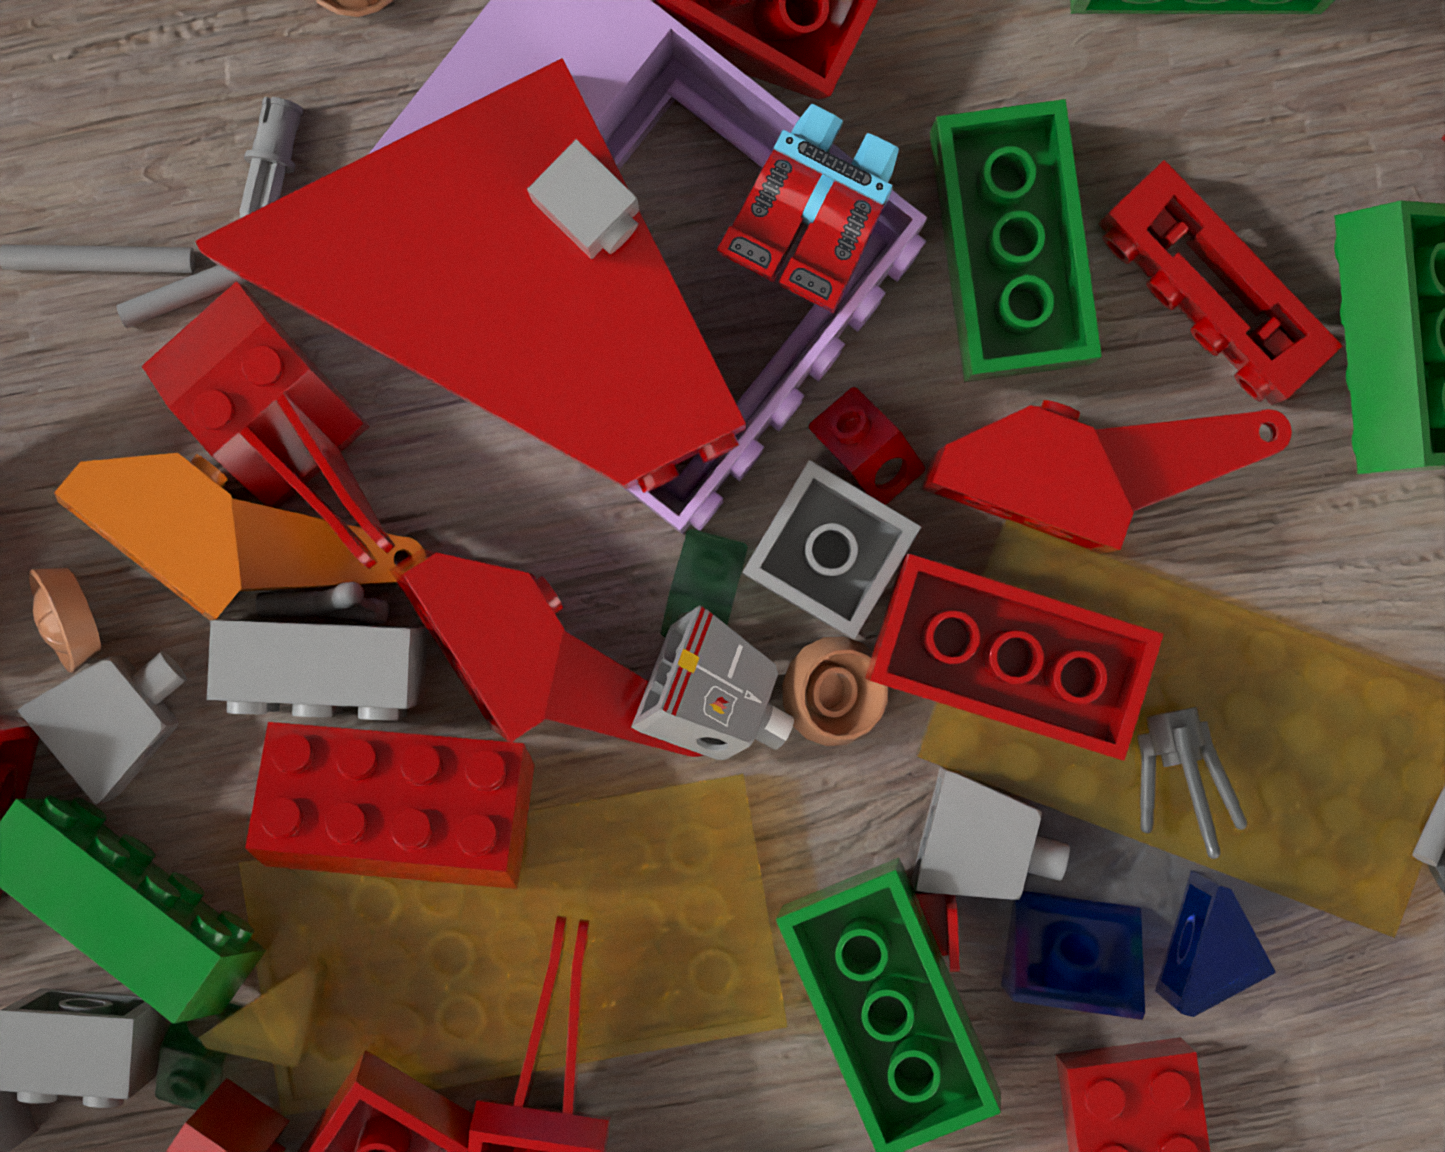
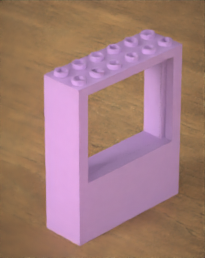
(629, 70)

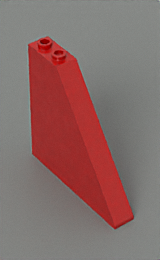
(477, 290)

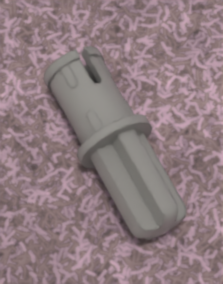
(270, 153)

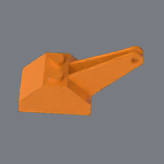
(202, 541)

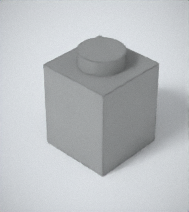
(586, 201)

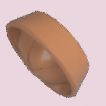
(64, 617)
(816, 686)

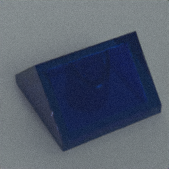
(1210, 950)
(1075, 955)

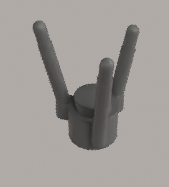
(1182, 740)

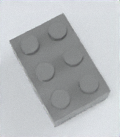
(316, 668)

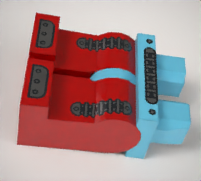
(815, 189)

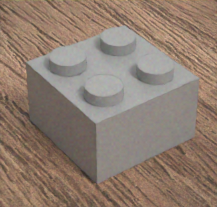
(831, 550)
(79, 1046)

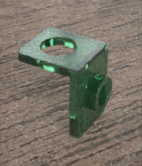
(705, 577)
(186, 1068)

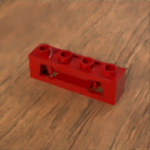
(1293, 336)

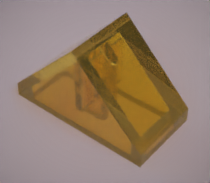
(277, 1023)

